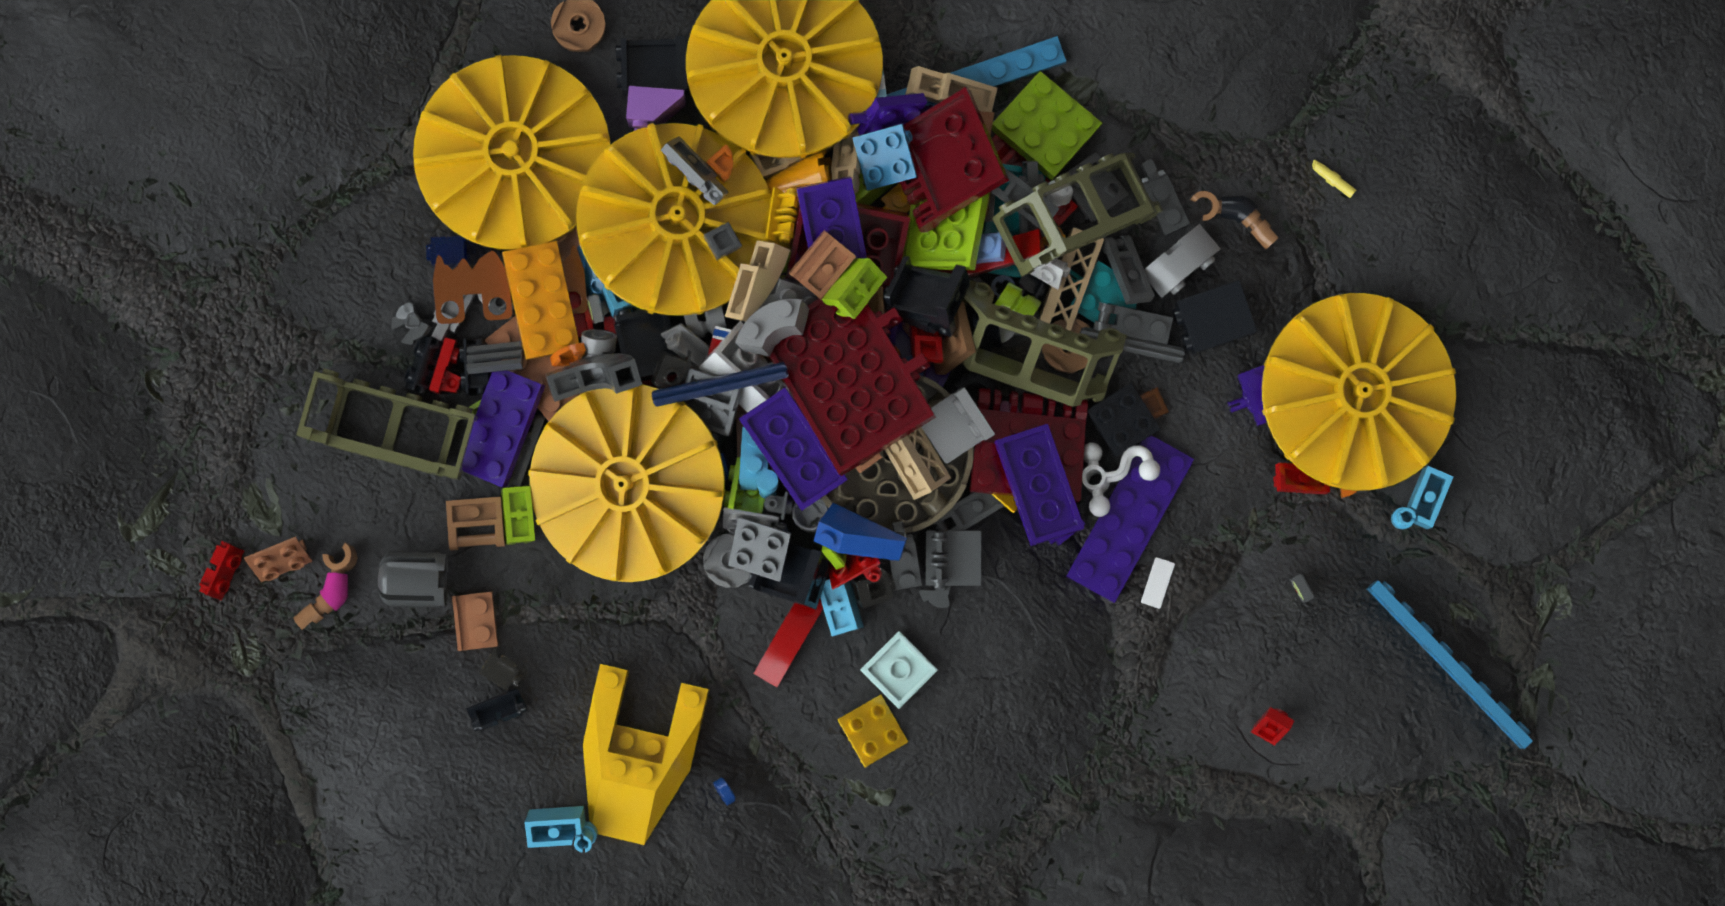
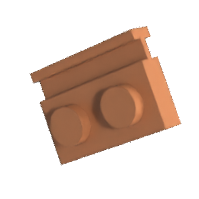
(822, 264)
(475, 621)

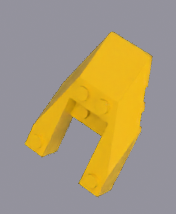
(631, 770)

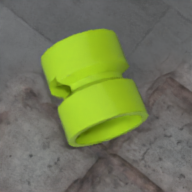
(1013, 299)

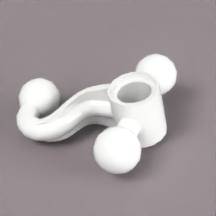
(1148, 470)

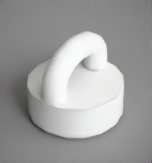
(1060, 197)

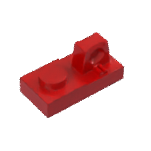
(442, 378)
(1292, 479)
(1273, 725)

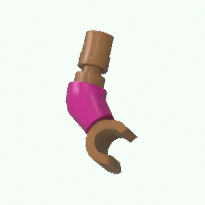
(334, 590)

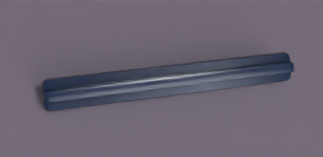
(720, 384)

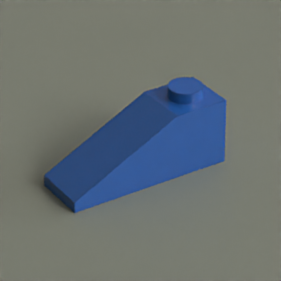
(855, 535)

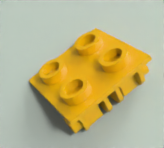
(782, 217)
(872, 730)

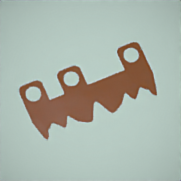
(491, 281)

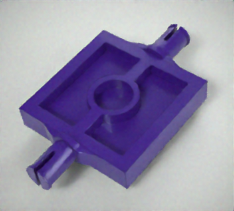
(889, 112)
(1251, 394)

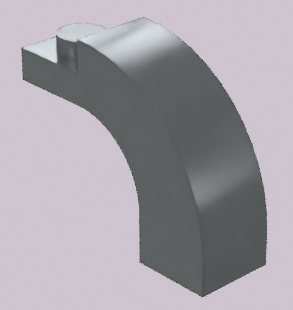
(607, 371)

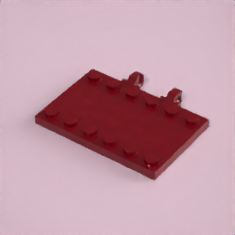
(853, 383)

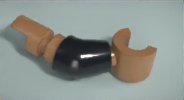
(1241, 210)

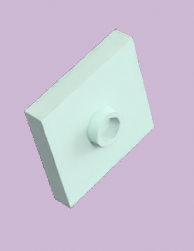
(898, 669)

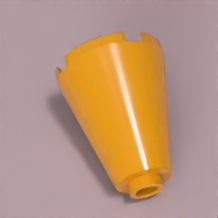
(805, 172)

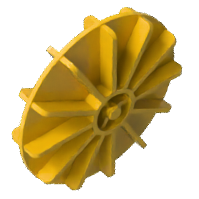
(783, 72)
(508, 151)
(648, 223)
(1358, 391)
(626, 484)

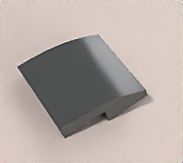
(715, 410)

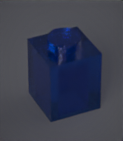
(450, 248)

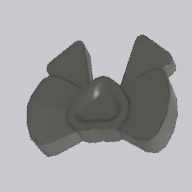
(408, 316)
(937, 597)

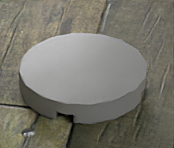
(716, 563)

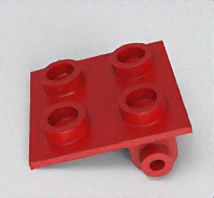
(854, 567)

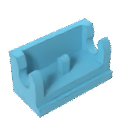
(840, 608)

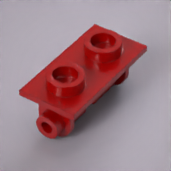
(227, 560)

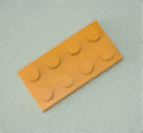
(540, 299)

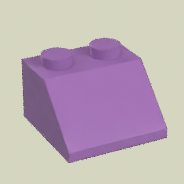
(652, 105)

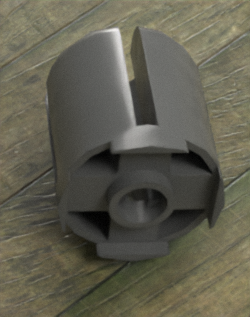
(413, 579)

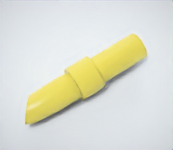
(1333, 178)

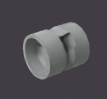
(713, 318)
(598, 342)
(809, 518)

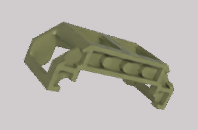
(1106, 225)
(1025, 375)
(386, 451)

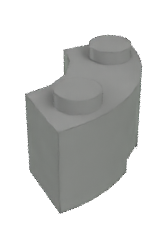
(1181, 260)
(771, 325)

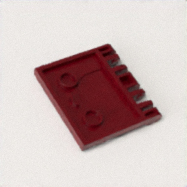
(951, 160)
(1067, 433)

